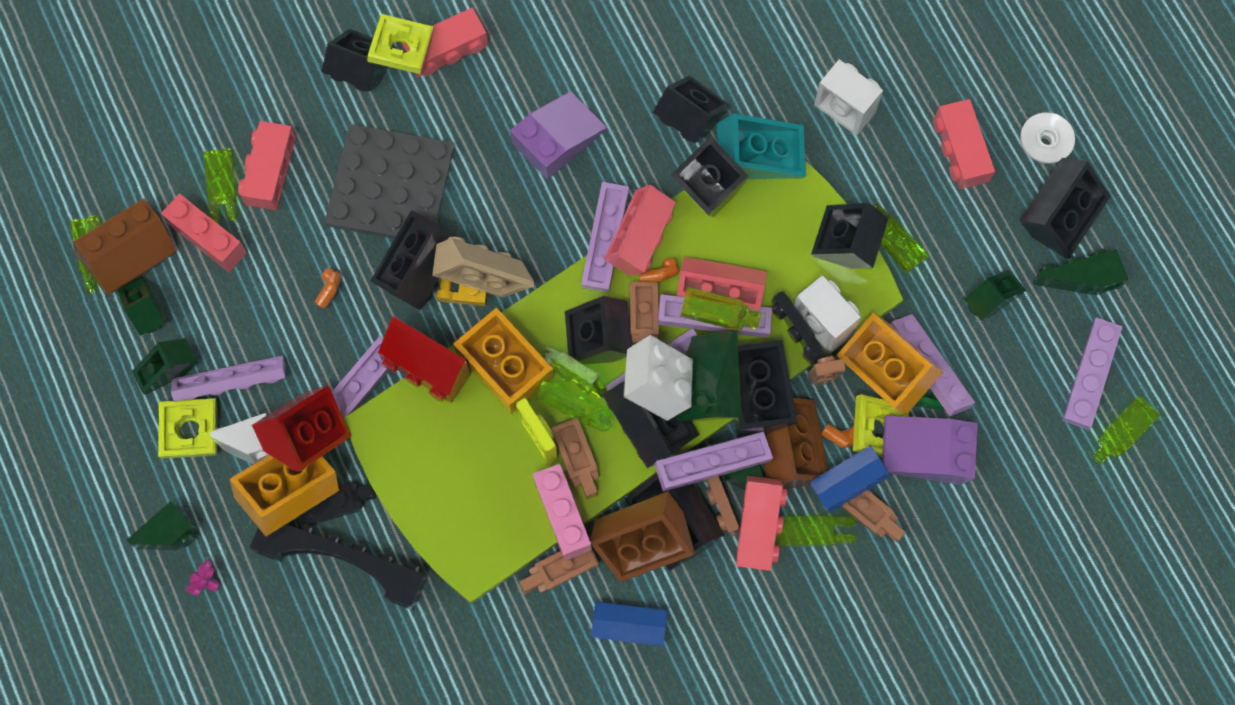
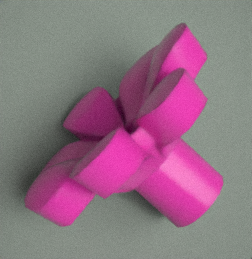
(202, 579)

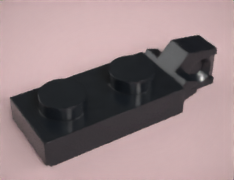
(798, 328)
(340, 504)

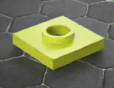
(395, 30)
(866, 412)
(172, 417)
(537, 430)

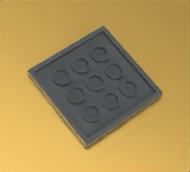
(385, 178)

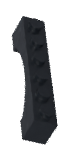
(401, 583)

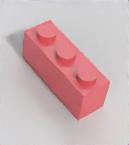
(453, 40)
(963, 144)
(267, 165)
(640, 231)
(204, 233)
(724, 280)
(760, 523)

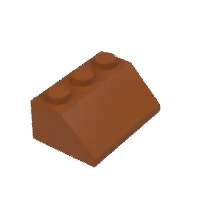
(124, 247)
(797, 449)
(642, 537)

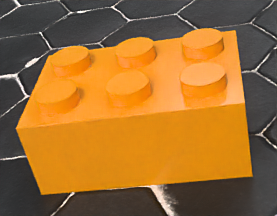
(503, 360)
(889, 363)
(277, 494)

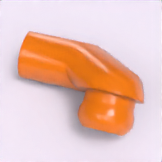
(658, 275)
(329, 290)
(840, 438)

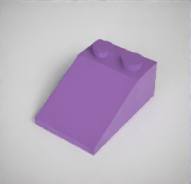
(556, 133)
(930, 448)

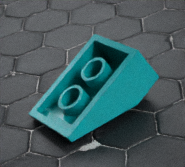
(764, 146)

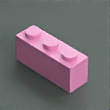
(562, 512)

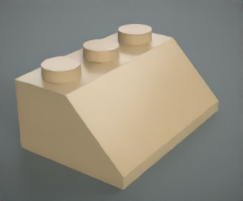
(480, 268)

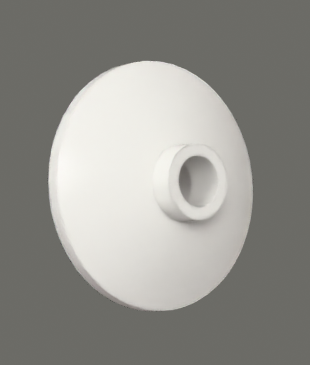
(1049, 127)

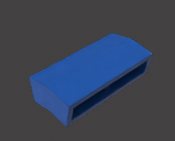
(849, 479)
(629, 624)

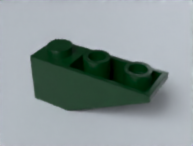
(1091, 275)

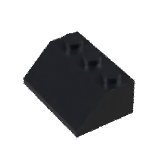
(1066, 206)
(410, 260)
(764, 389)
(649, 433)
(700, 521)

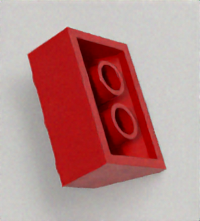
(423, 361)
(303, 429)

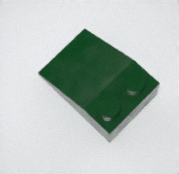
(714, 378)

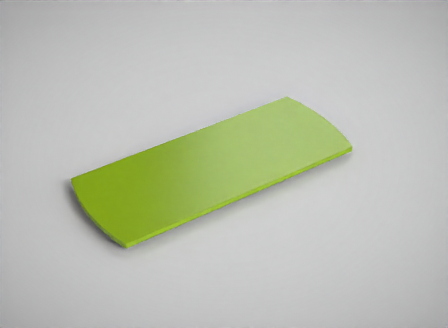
(465, 468)

